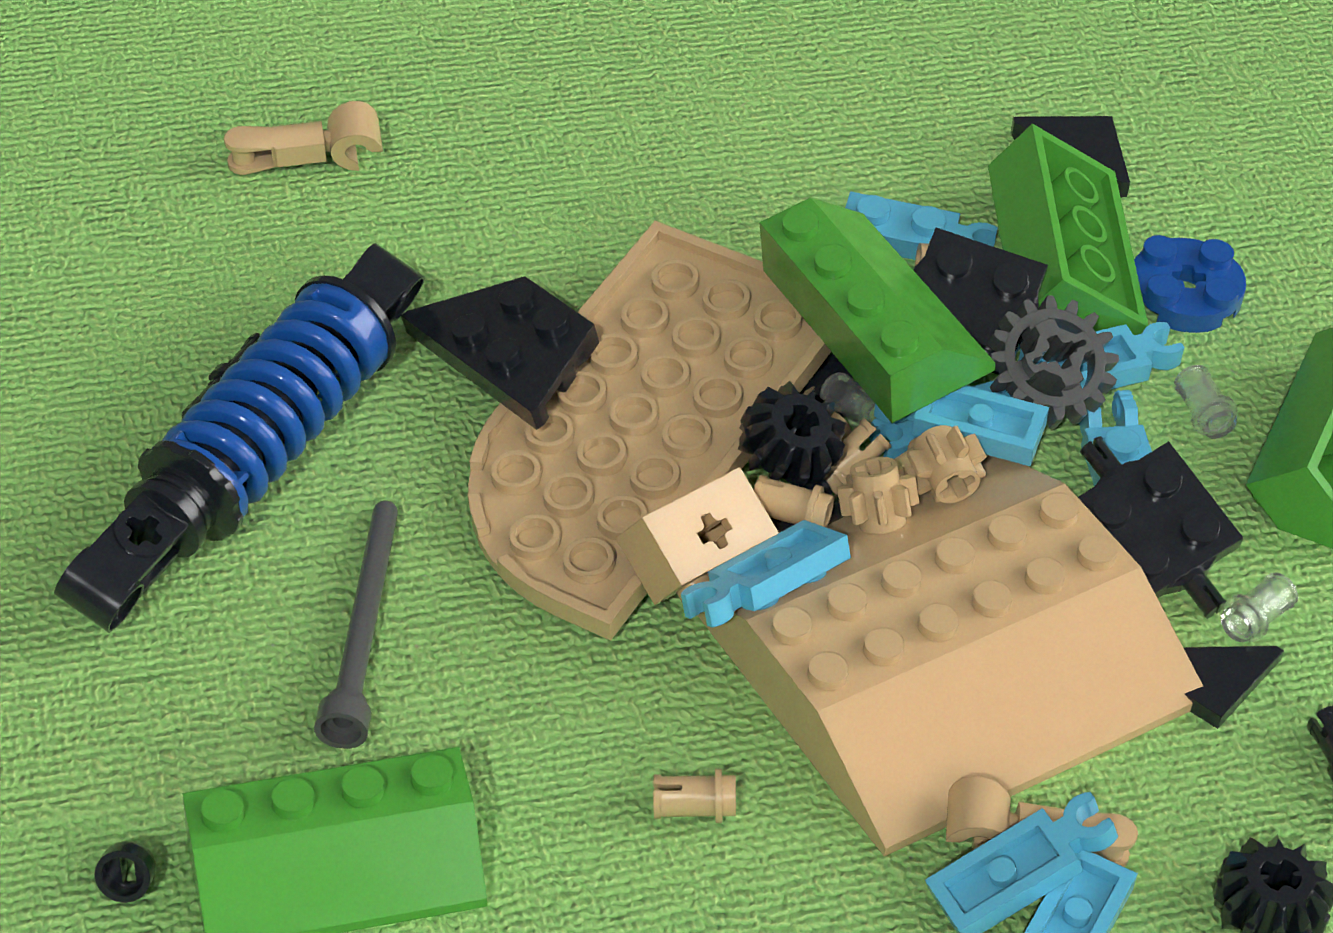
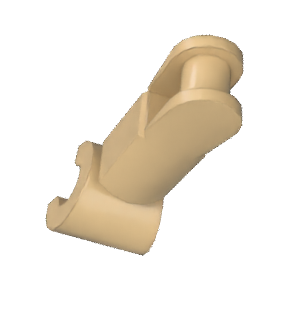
(305, 143)
(982, 811)

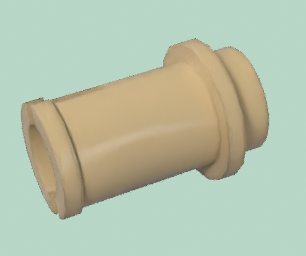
(852, 454)
(793, 502)
(695, 796)

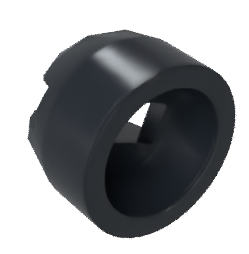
(113, 870)

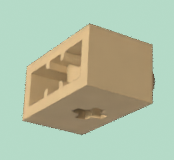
(695, 535)

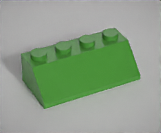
(1070, 216)
(869, 307)
(1296, 462)
(337, 847)

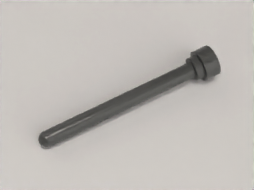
(344, 714)

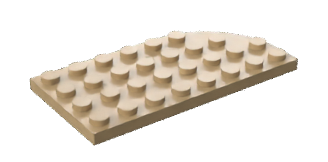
(648, 419)

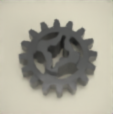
(1055, 337)

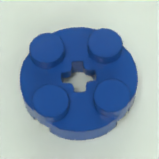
(1207, 264)

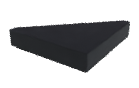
(1088, 134)
(1228, 677)

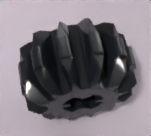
(792, 435)
(1273, 890)

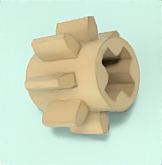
(947, 463)
(878, 495)

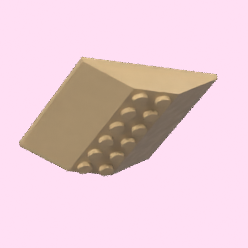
(962, 648)

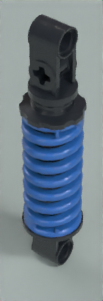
(244, 432)

